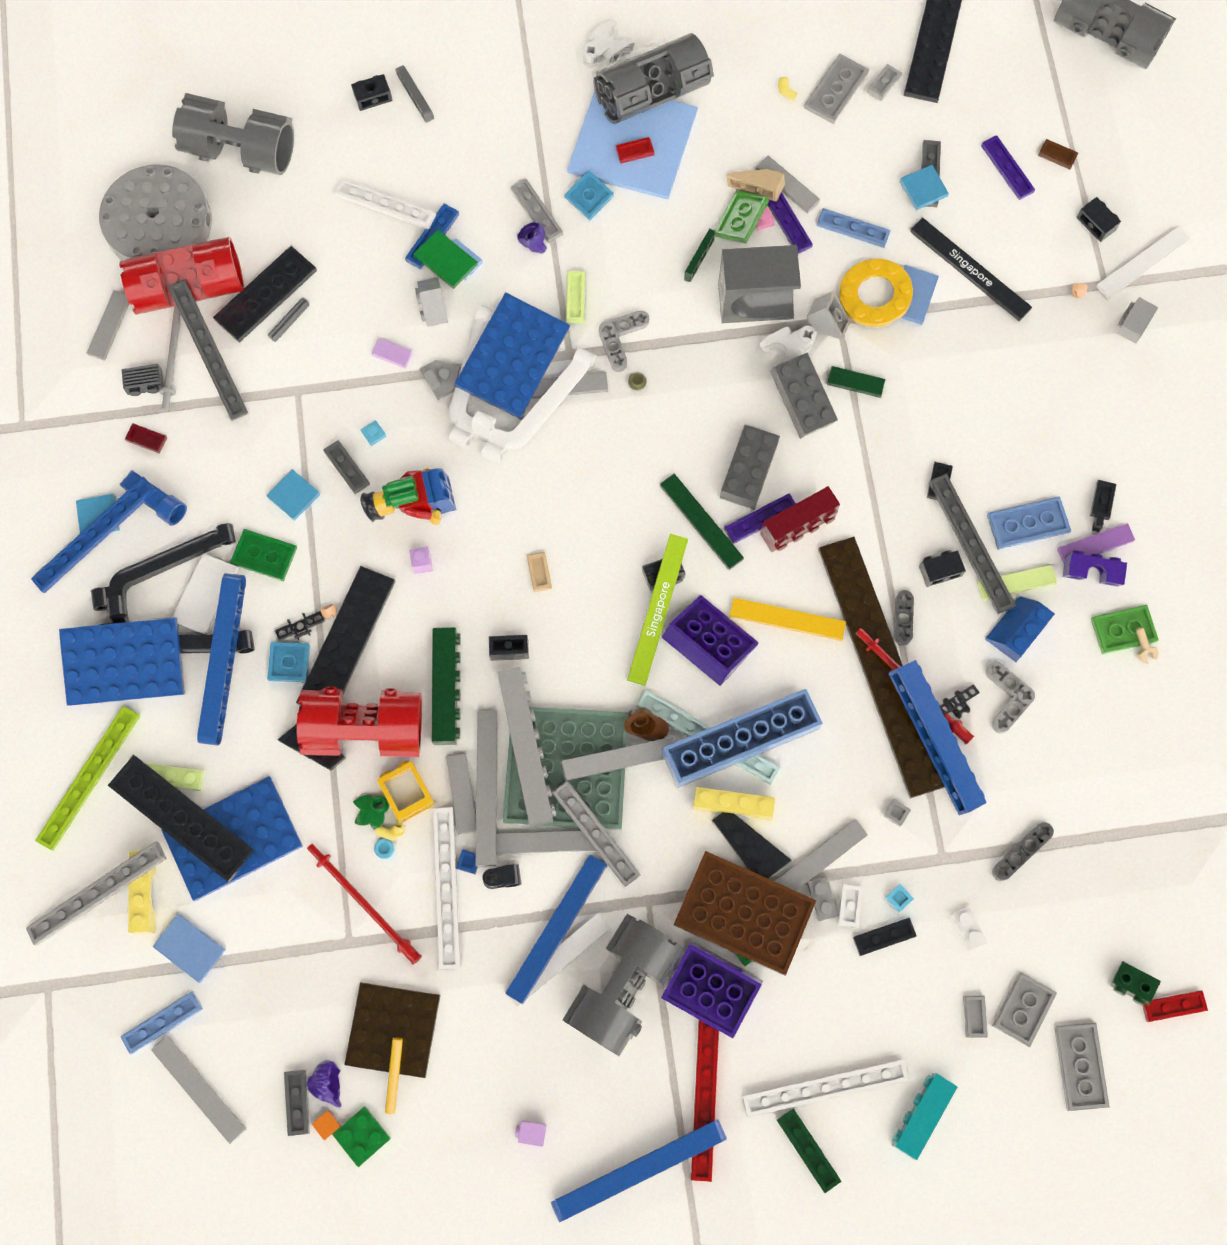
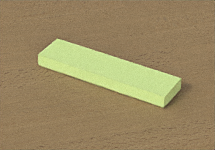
(1025, 580)

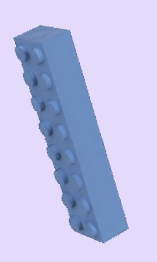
(741, 738)

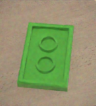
(741, 216)
(1118, 629)

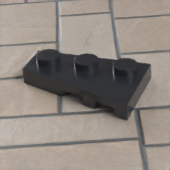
(326, 761)

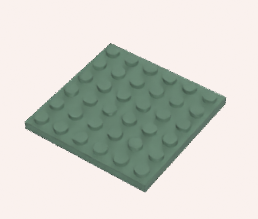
(566, 736)

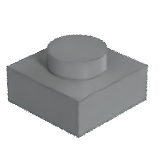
(897, 813)

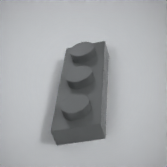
(346, 467)
(296, 1102)

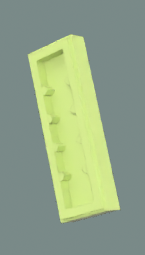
(575, 297)

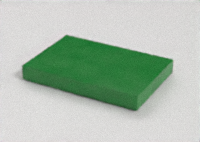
(445, 259)
(263, 555)

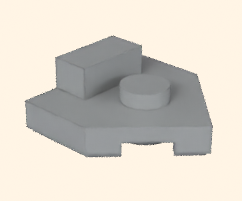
(441, 377)

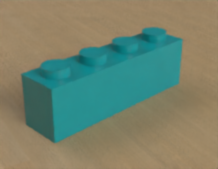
(924, 1116)

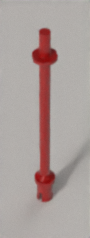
(955, 725)
(403, 945)

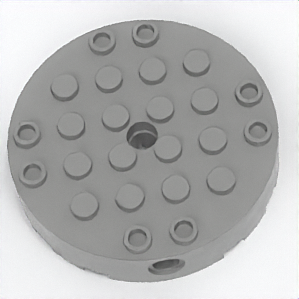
(154, 211)

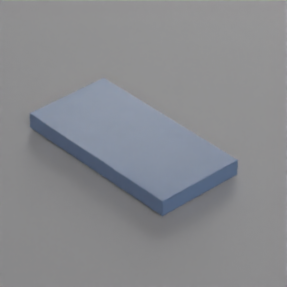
(1028, 523)

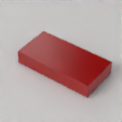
(635, 150)

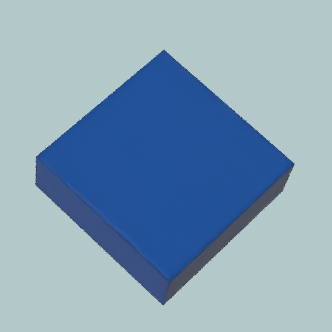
(467, 862)

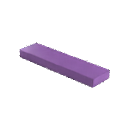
(1100, 542)

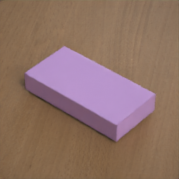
(392, 353)

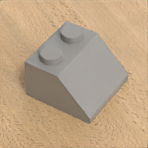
(828, 316)

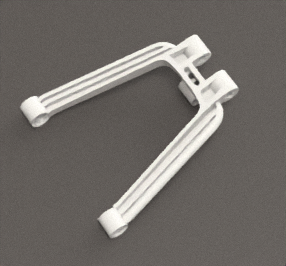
(483, 425)

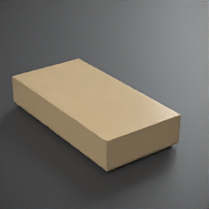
(539, 572)

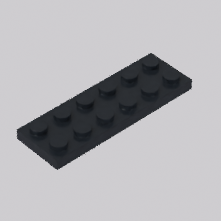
(265, 294)

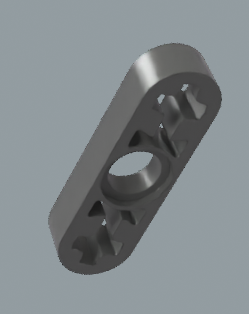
(908, 631)

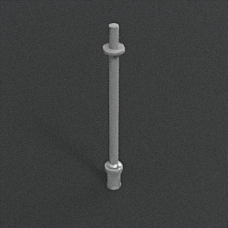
(167, 390)

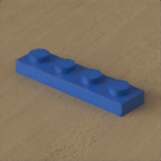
(443, 221)

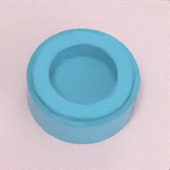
(384, 848)

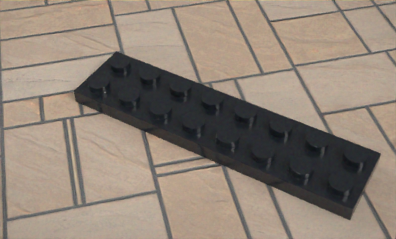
(932, 50)
(350, 631)
(181, 818)

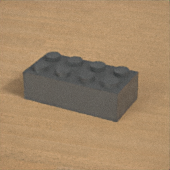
(803, 395)
(749, 467)

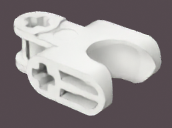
(603, 47)
(790, 343)

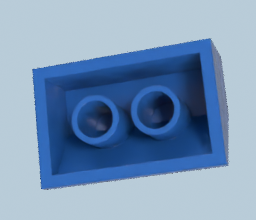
(1019, 627)

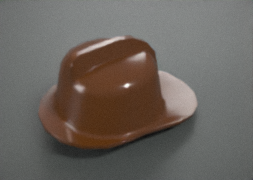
(646, 725)

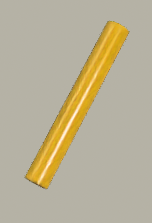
(393, 1077)

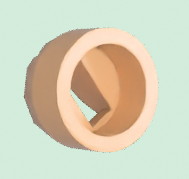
(1079, 290)
(328, 610)

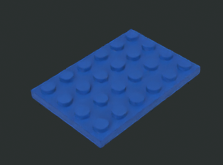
(512, 355)
(121, 661)
(257, 819)

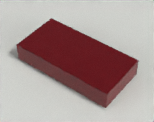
(146, 438)

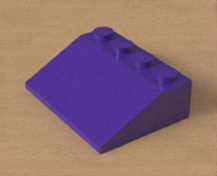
(709, 640)
(712, 989)

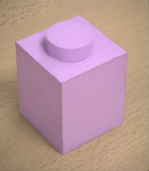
(421, 560)
(531, 1133)

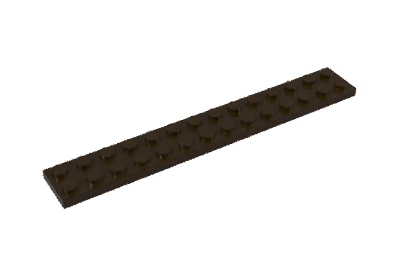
(862, 610)

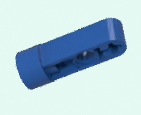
(166, 506)

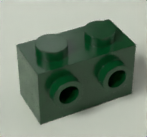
(1135, 984)

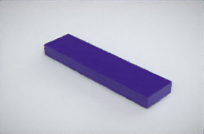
(1008, 167)
(790, 224)
(753, 522)

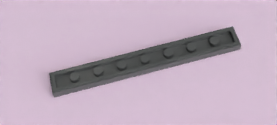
(208, 350)
(972, 544)

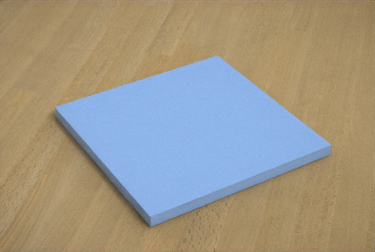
(668, 130)

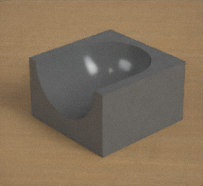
(758, 283)

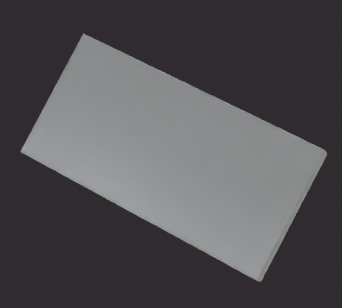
(836, 88)
(1081, 1067)

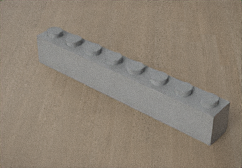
(525, 747)

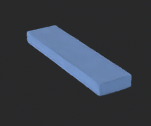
(853, 228)
(161, 1023)

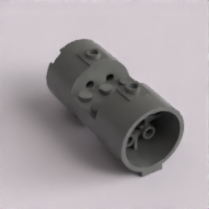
(1121, 23)
(653, 78)
(203, 129)
(642, 953)

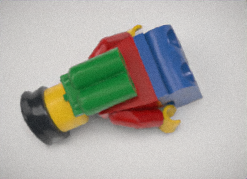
(414, 495)

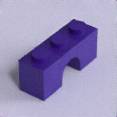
(1111, 570)

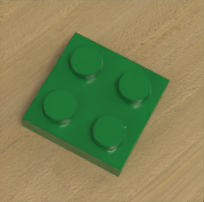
(361, 1136)

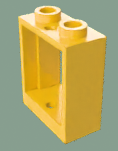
(413, 809)

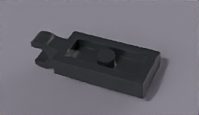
(1102, 503)

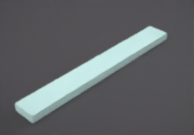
(689, 726)

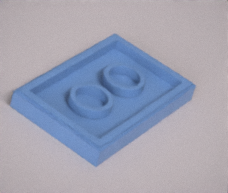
(923, 289)
(189, 948)

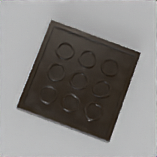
(387, 1014)

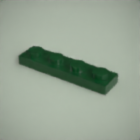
(808, 1150)

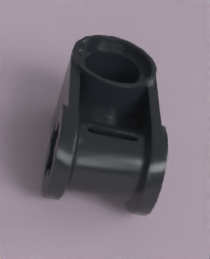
(506, 876)

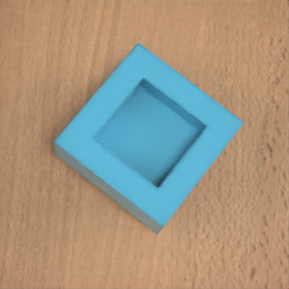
(373, 433)
(899, 898)

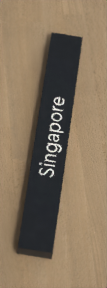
(971, 269)

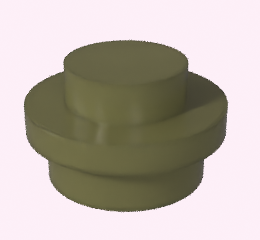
(637, 381)

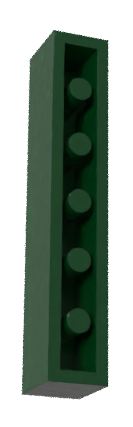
(444, 686)

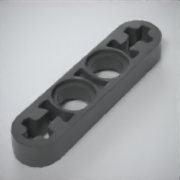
(414, 93)
(1022, 851)

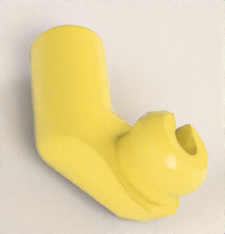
(784, 89)
(392, 833)

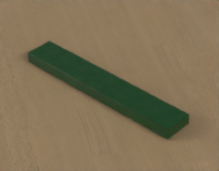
(701, 522)

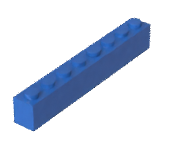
(937, 738)

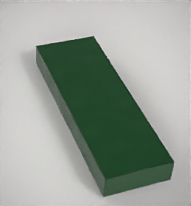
(699, 255)
(856, 382)

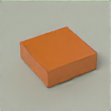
(326, 1125)

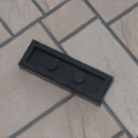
(884, 936)

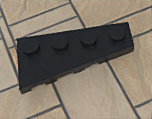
(750, 846)

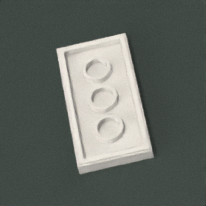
(200, 599)

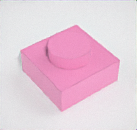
(766, 220)

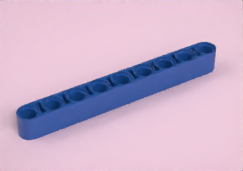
(221, 659)
(638, 1170)

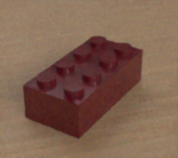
(800, 519)

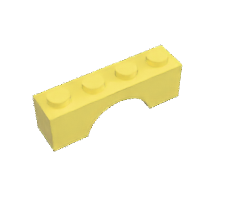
(732, 802)
(140, 911)

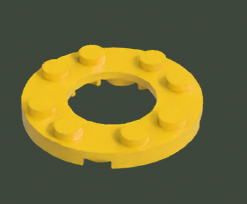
(880, 315)

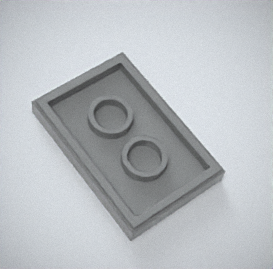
(1024, 1009)

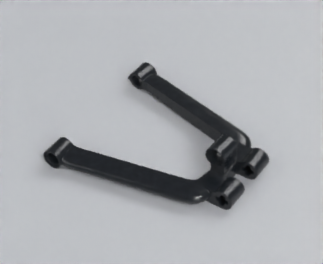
(114, 596)

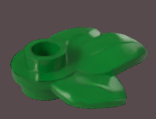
(368, 810)

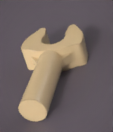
(1142, 654)

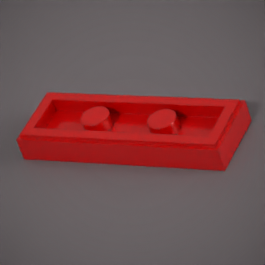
(1175, 1006)

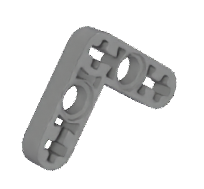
(616, 332)
(1016, 699)

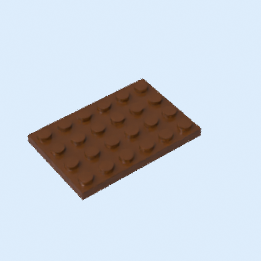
(745, 913)

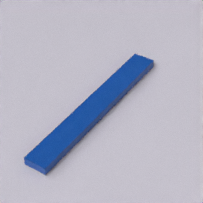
(93, 534)
(556, 929)

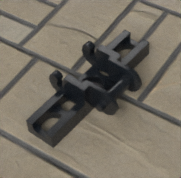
(294, 631)
(960, 697)

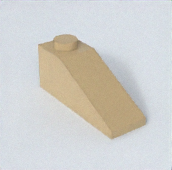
(759, 182)

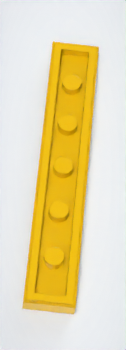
(787, 619)

